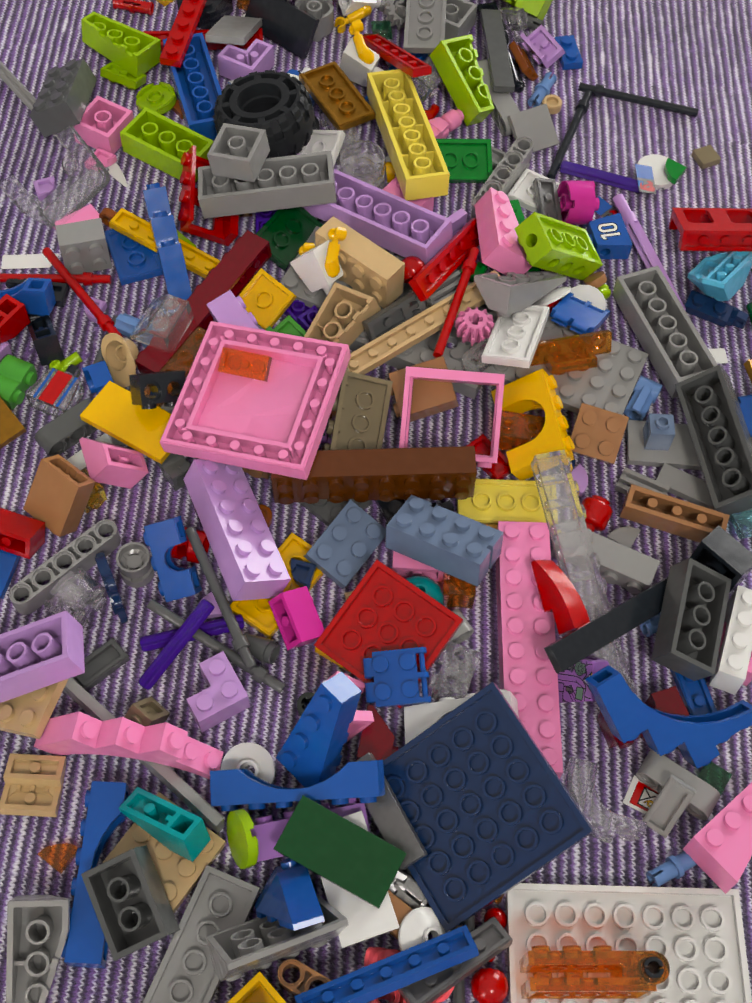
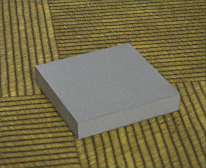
(535, 124)

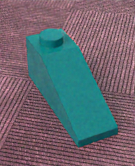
(167, 823)

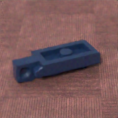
(715, 311)

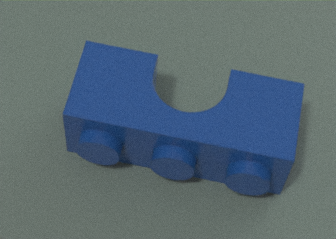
(174, 580)

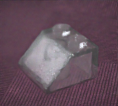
(164, 323)

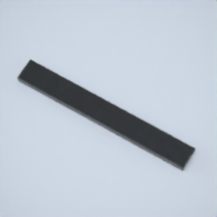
(606, 627)

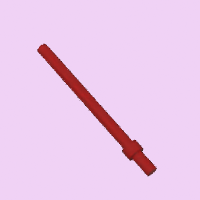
(468, 269)
(86, 278)
(104, 321)

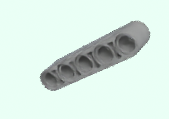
(502, 102)
(508, 169)
(52, 570)

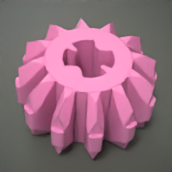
(474, 325)

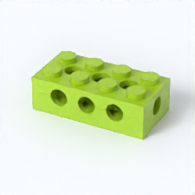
(558, 246)

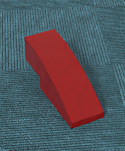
(559, 596)

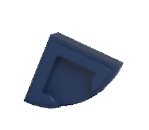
(302, 572)

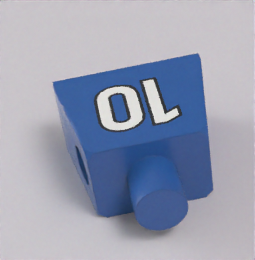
(610, 237)

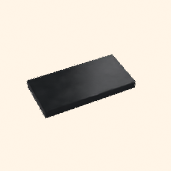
(285, 24)

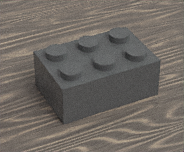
(130, 902)

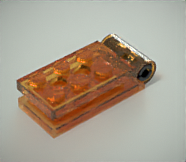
(631, 973)

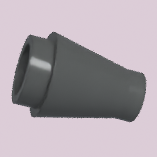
(263, 648)

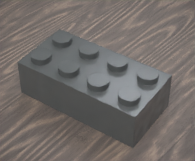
(63, 97)
(691, 620)

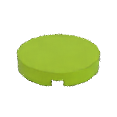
(156, 97)
(241, 843)

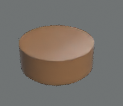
(596, 279)

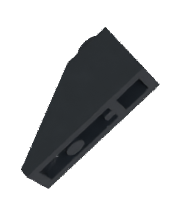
(44, 339)

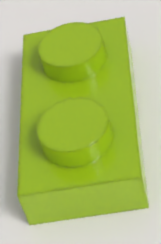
(118, 75)

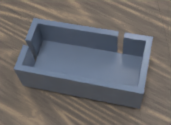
(444, 540)

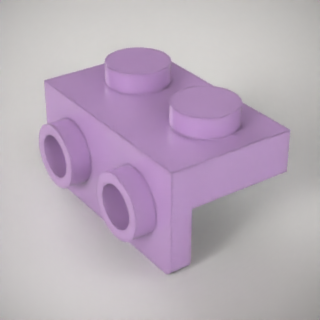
(543, 46)

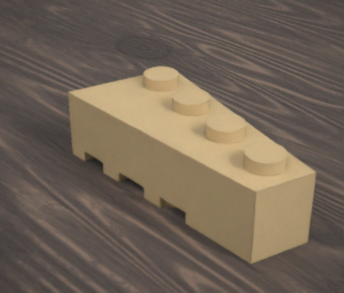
(342, 315)

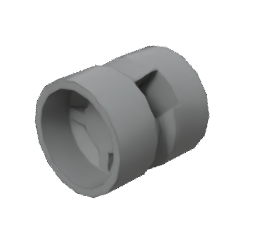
(135, 564)

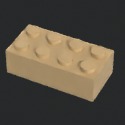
(366, 265)

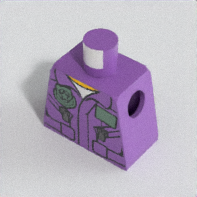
(572, 681)

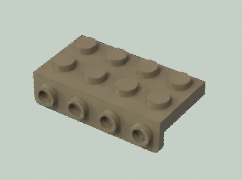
(359, 413)

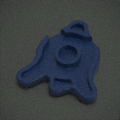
(111, 587)

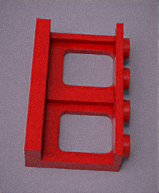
(224, 228)
(713, 228)

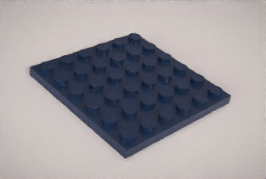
(481, 806)

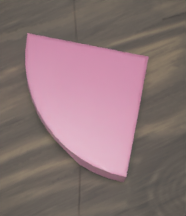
(105, 157)

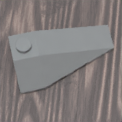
(516, 291)
(34, 945)

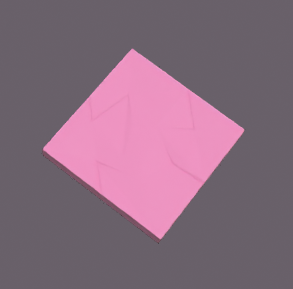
(254, 421)

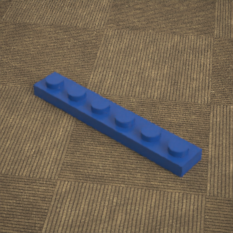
(396, 970)

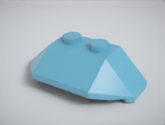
(722, 274)

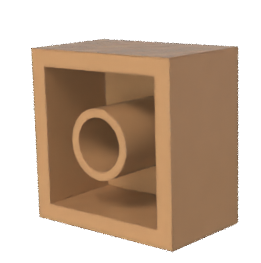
(598, 433)

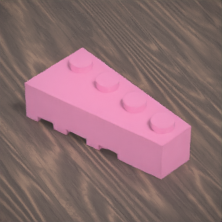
(497, 234)
(725, 842)

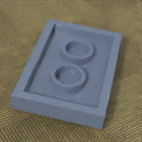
(346, 544)

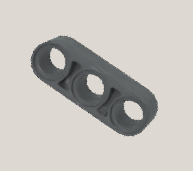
(64, 430)

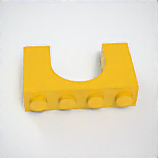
(532, 393)

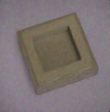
(706, 156)

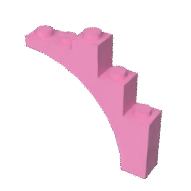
(125, 738)

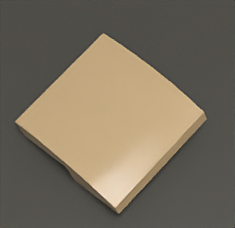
(33, 785)

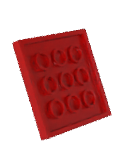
(384, 616)

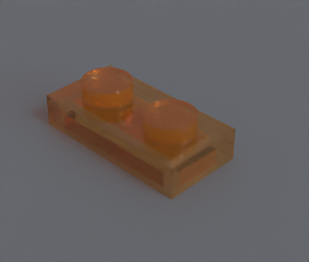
(245, 364)

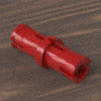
(134, 6)

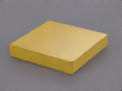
(266, 299)

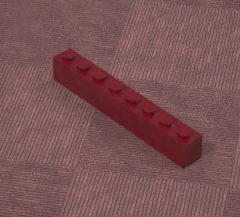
(232, 274)

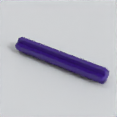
(599, 176)
(212, 628)
(176, 644)

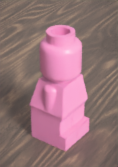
(446, 123)

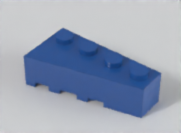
(319, 735)

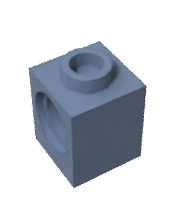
(659, 431)

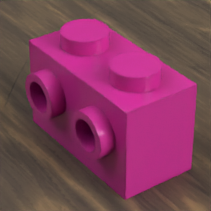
(296, 617)

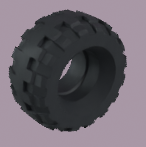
(269, 103)

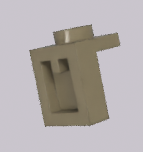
(147, 712)

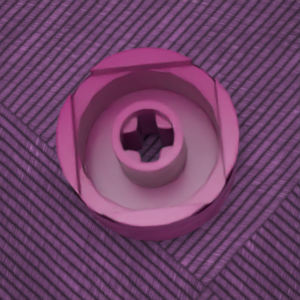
(577, 201)

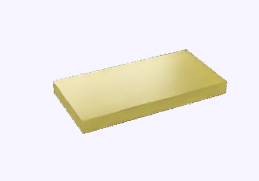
(503, 501)

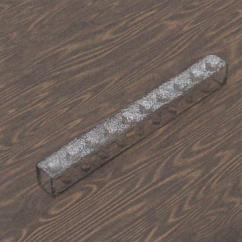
(574, 545)

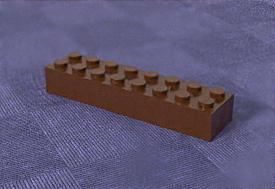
(382, 475)

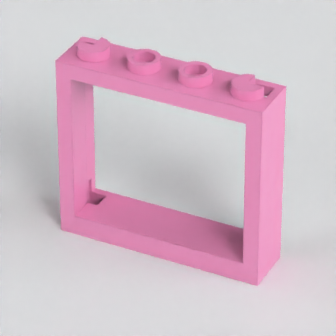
(455, 376)

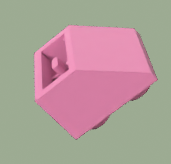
(113, 463)

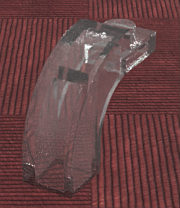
(580, 783)

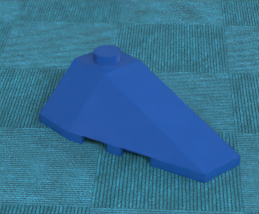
(289, 897)

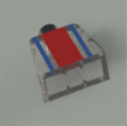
(56, 391)

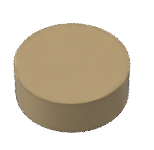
(553, 103)

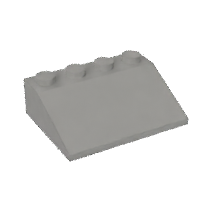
(260, 942)

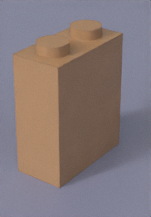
(427, 396)
(59, 495)

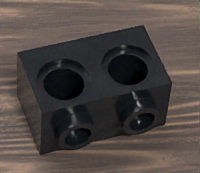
(158, 386)

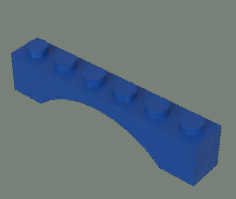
(35, 294)
(240, 787)
(86, 941)

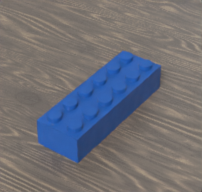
(197, 87)

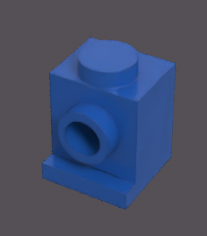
(97, 376)

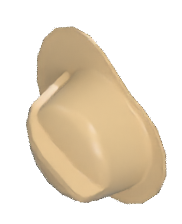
(120, 357)

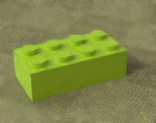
(162, 142)

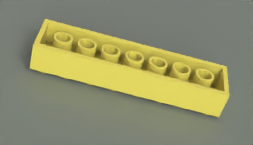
(407, 135)

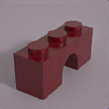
(664, 700)

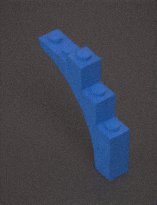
(167, 241)
(665, 731)

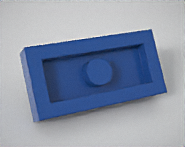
(572, 57)

